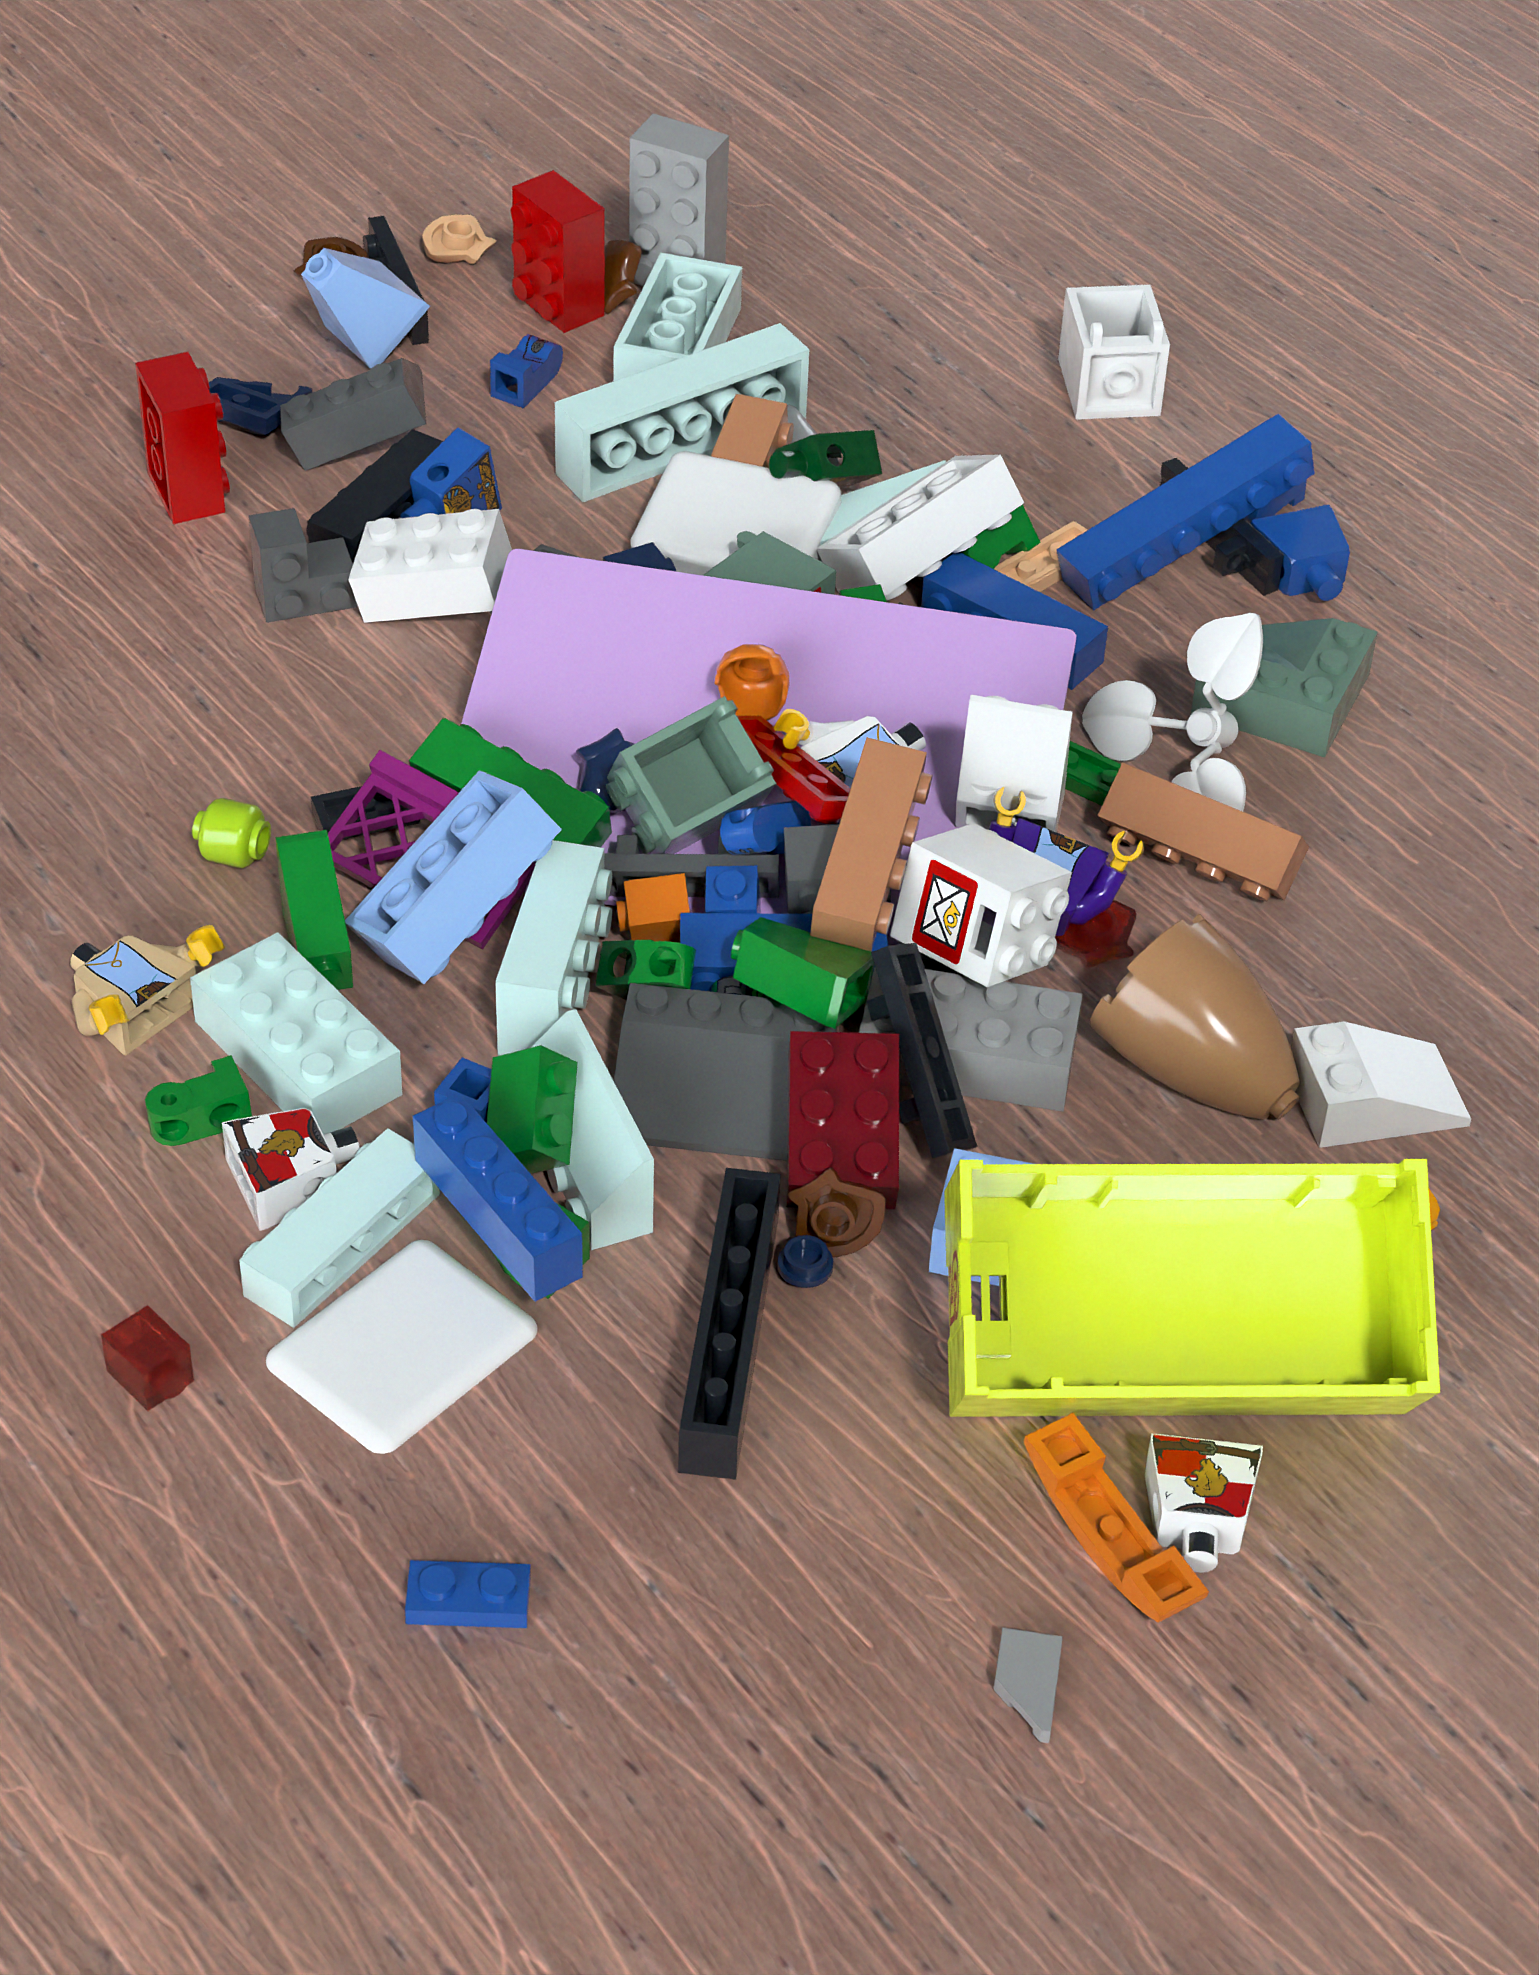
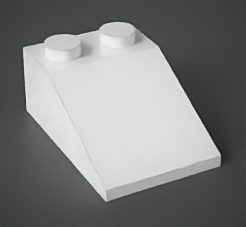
(1372, 1085)

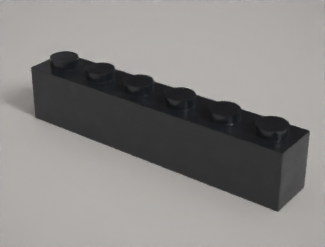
(729, 1325)

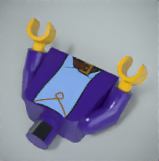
(1092, 880)

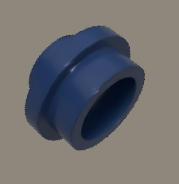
(805, 1262)

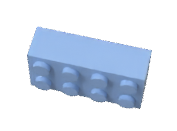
(453, 876)

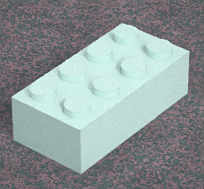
(678, 313)
(553, 944)
(296, 1034)

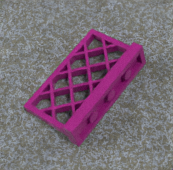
(424, 799)

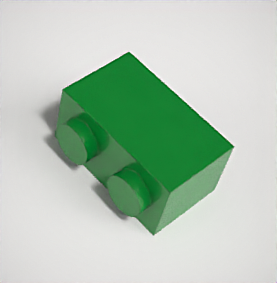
(534, 1106)

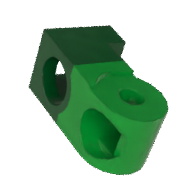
(646, 963)

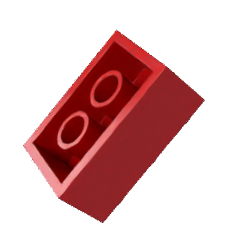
(558, 251)
(182, 437)

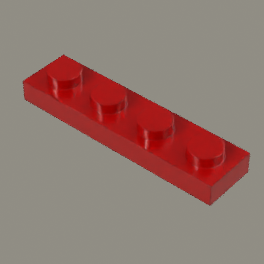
(798, 772)

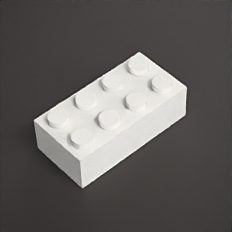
(923, 525)

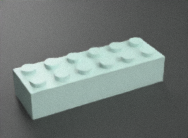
(640, 421)

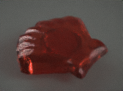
(1102, 937)

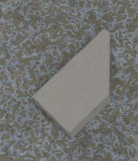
(1029, 1676)

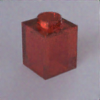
(148, 1358)

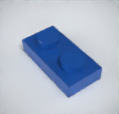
(468, 1594)

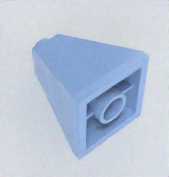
(362, 303)

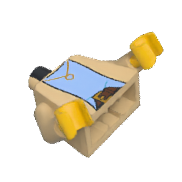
(137, 986)

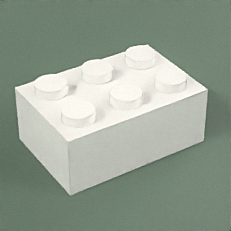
(430, 565)

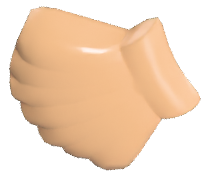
(455, 239)

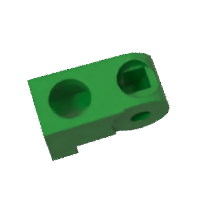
(1009, 538)
(198, 1106)

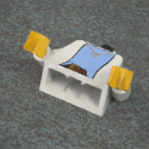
(841, 743)

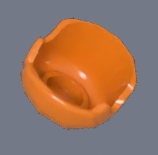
(754, 680)

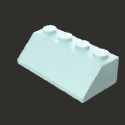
(609, 1161)

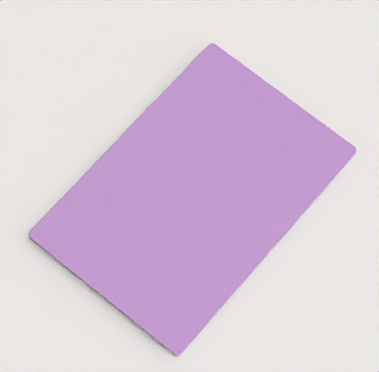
(639, 648)

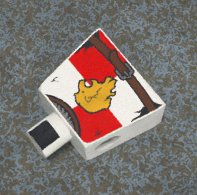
(283, 1160)
(1200, 1495)

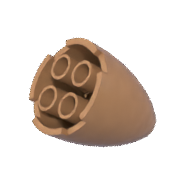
(1201, 1024)

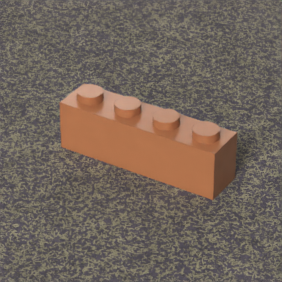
(753, 431)
(1203, 832)
(869, 845)

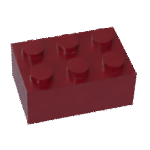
(844, 1109)

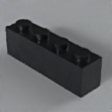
(375, 494)

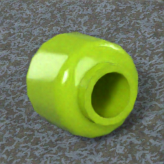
(232, 833)

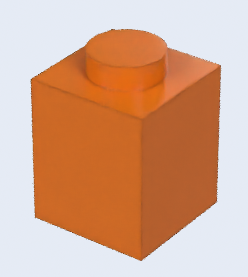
(654, 907)

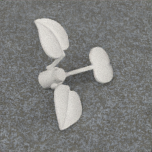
(1224, 656)

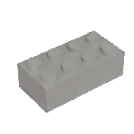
(677, 192)
(1002, 1038)

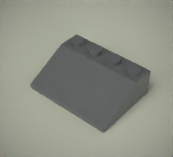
(708, 1069)

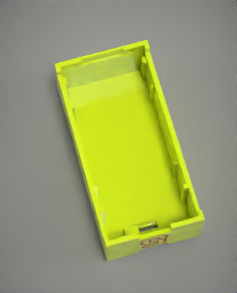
(1191, 1289)

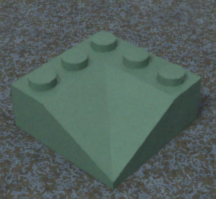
(1303, 683)

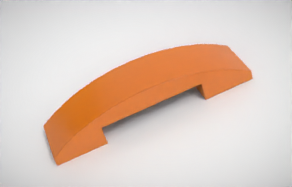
(1107, 1525)

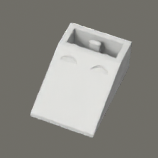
(1017, 750)

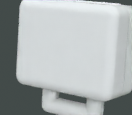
(712, 499)
(401, 1346)

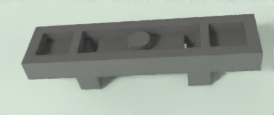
(630, 865)

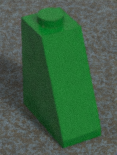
(314, 905)
(803, 971)

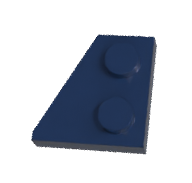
(252, 403)

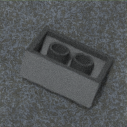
(354, 412)

